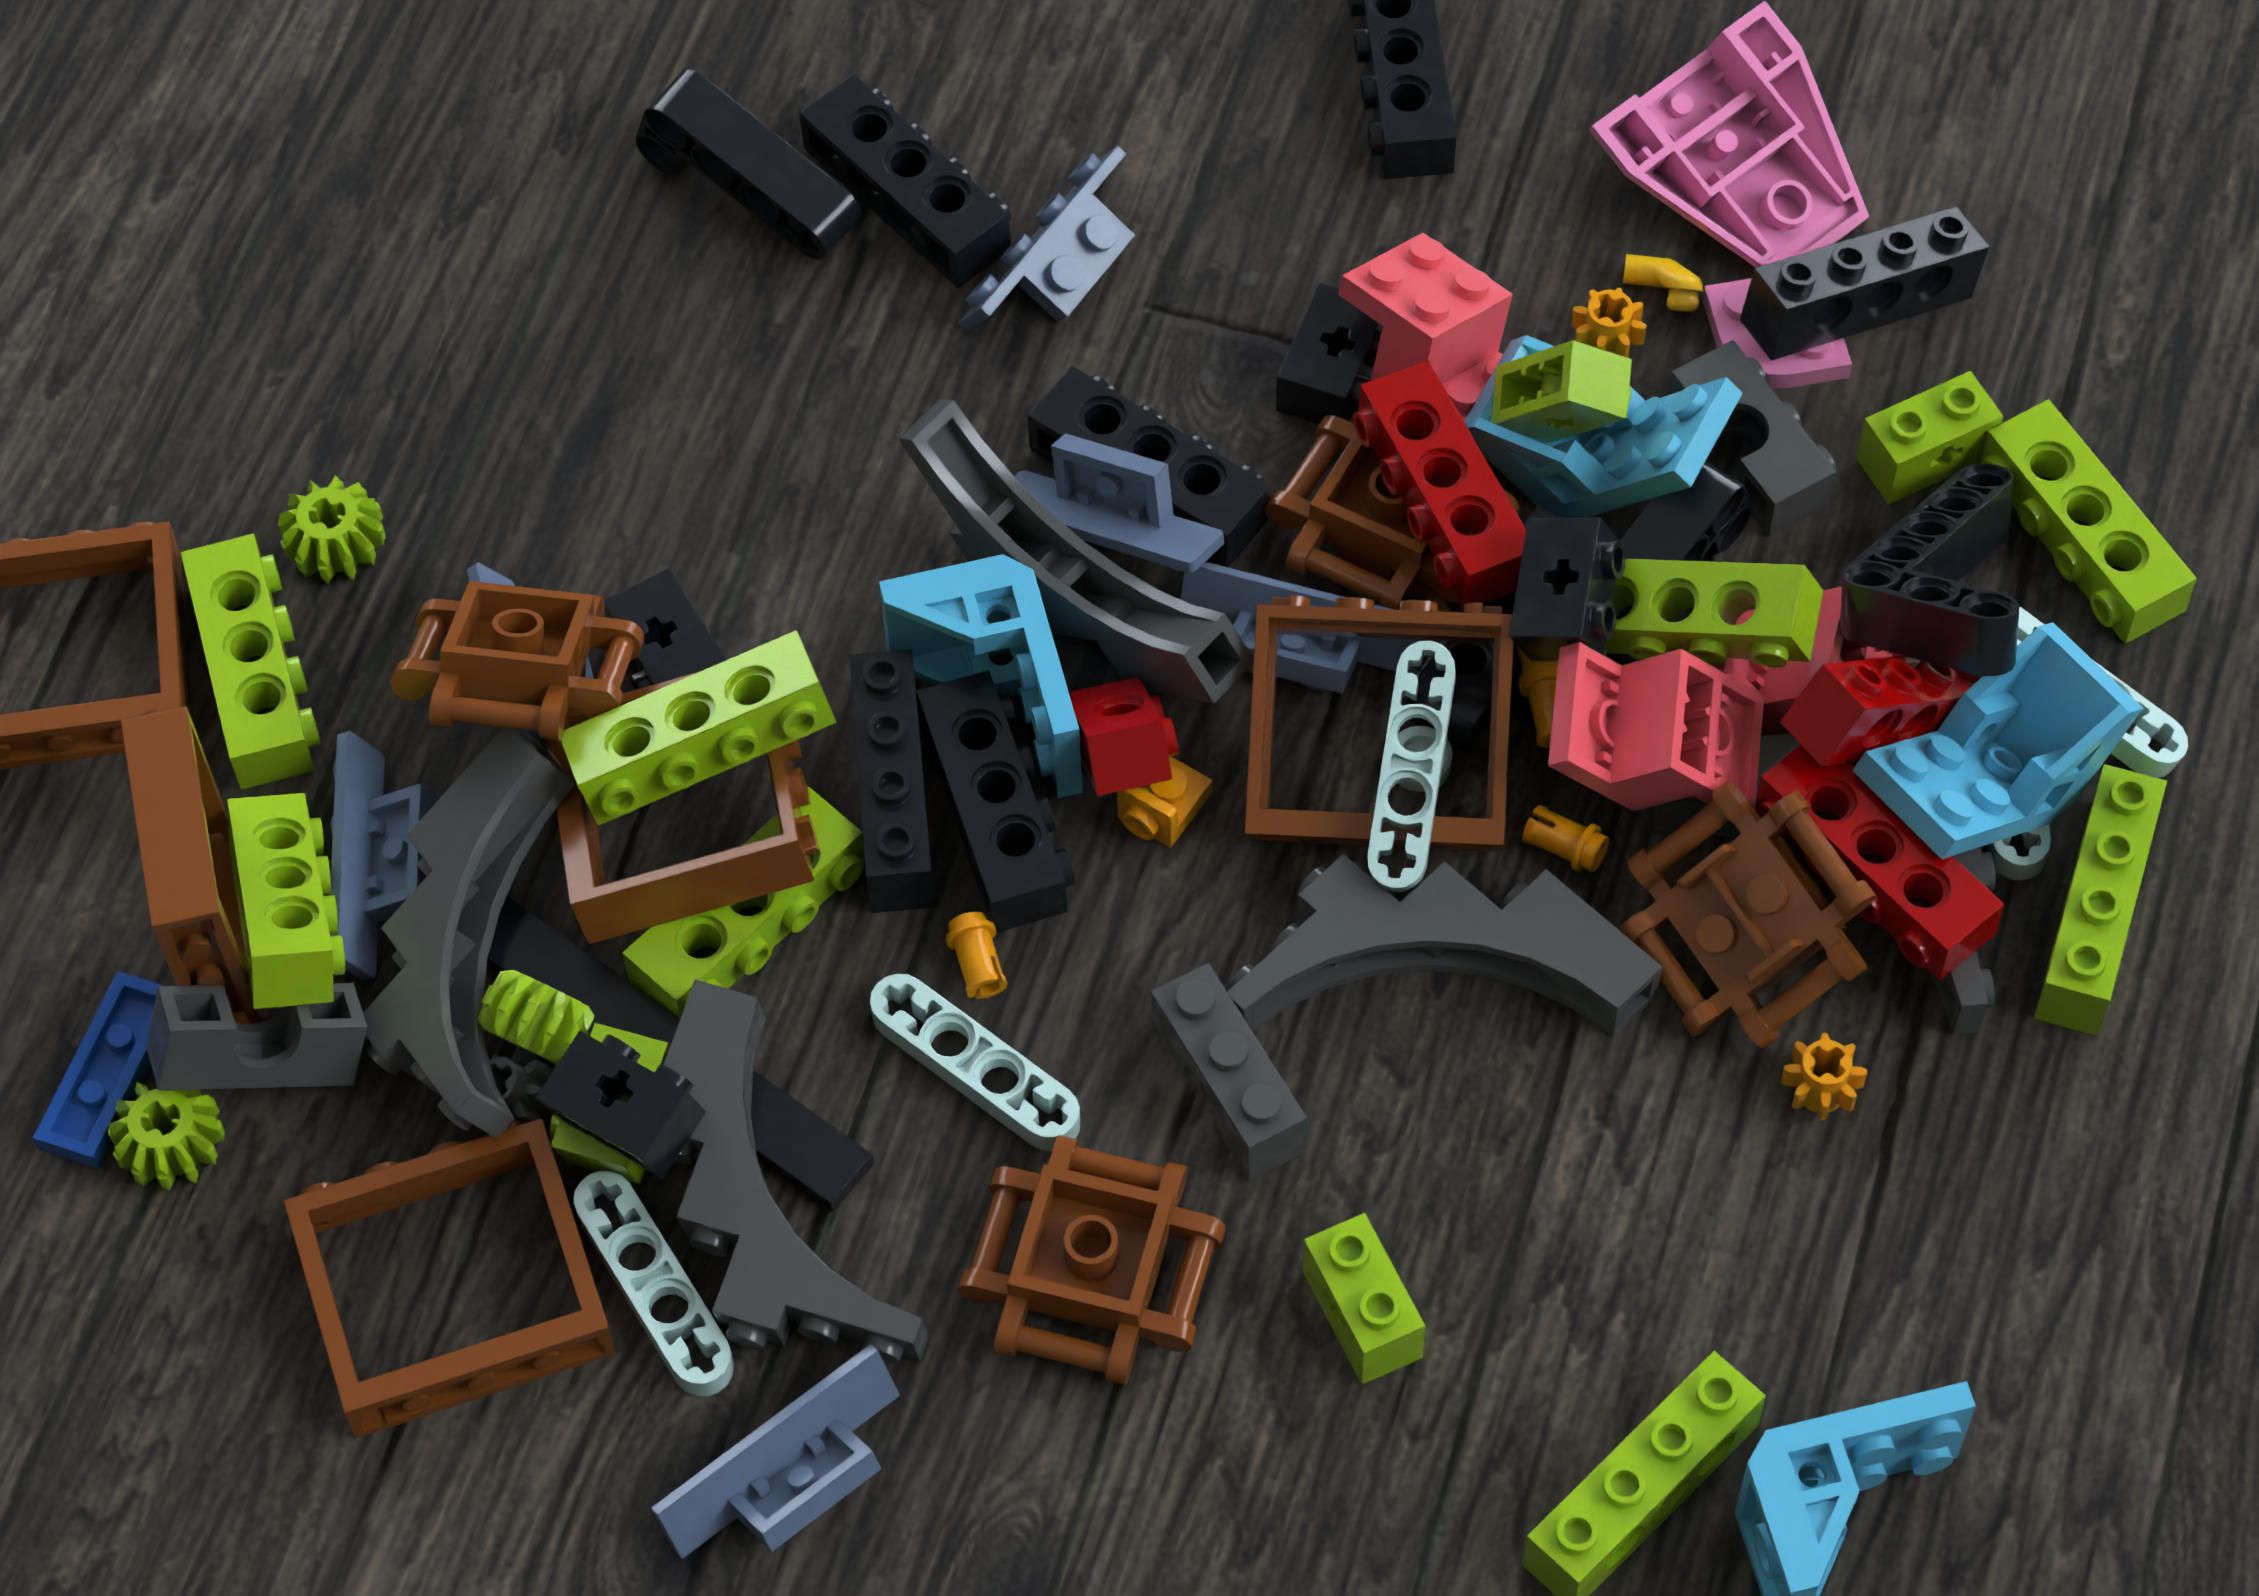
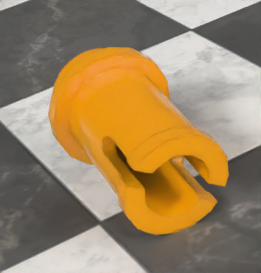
(1566, 839)
(972, 940)

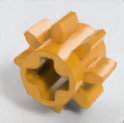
(1609, 322)
(1823, 1076)

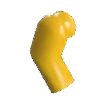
(1666, 274)

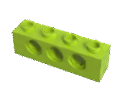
(2119, 534)
(1778, 631)
(696, 728)
(258, 745)
(2100, 900)
(282, 901)
(662, 958)
(1644, 1479)

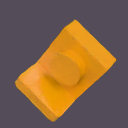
(1165, 807)

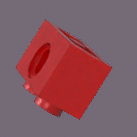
(1123, 736)

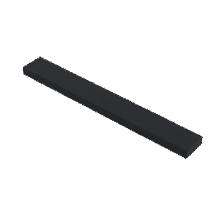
(785, 1131)

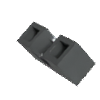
(1788, 472)
(202, 1047)
(1248, 1095)

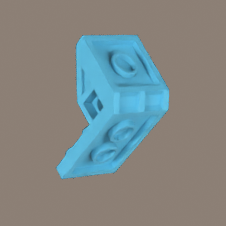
(1613, 465)
(979, 611)
(2008, 749)
(1811, 1473)

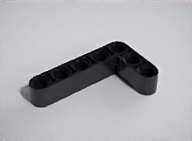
(1907, 588)

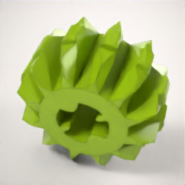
(331, 529)
(533, 1015)
(151, 1154)

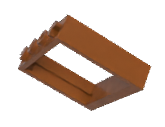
(1359, 619)
(96, 726)
(184, 865)
(689, 886)
(477, 1368)

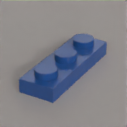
(102, 1071)

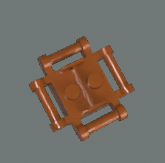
(1358, 517)
(516, 650)
(1749, 913)
(1091, 1256)

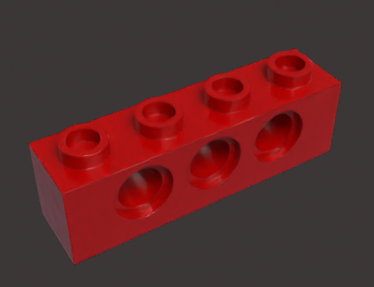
(1418, 407)
(1872, 705)
(1932, 937)

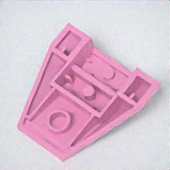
(1741, 145)

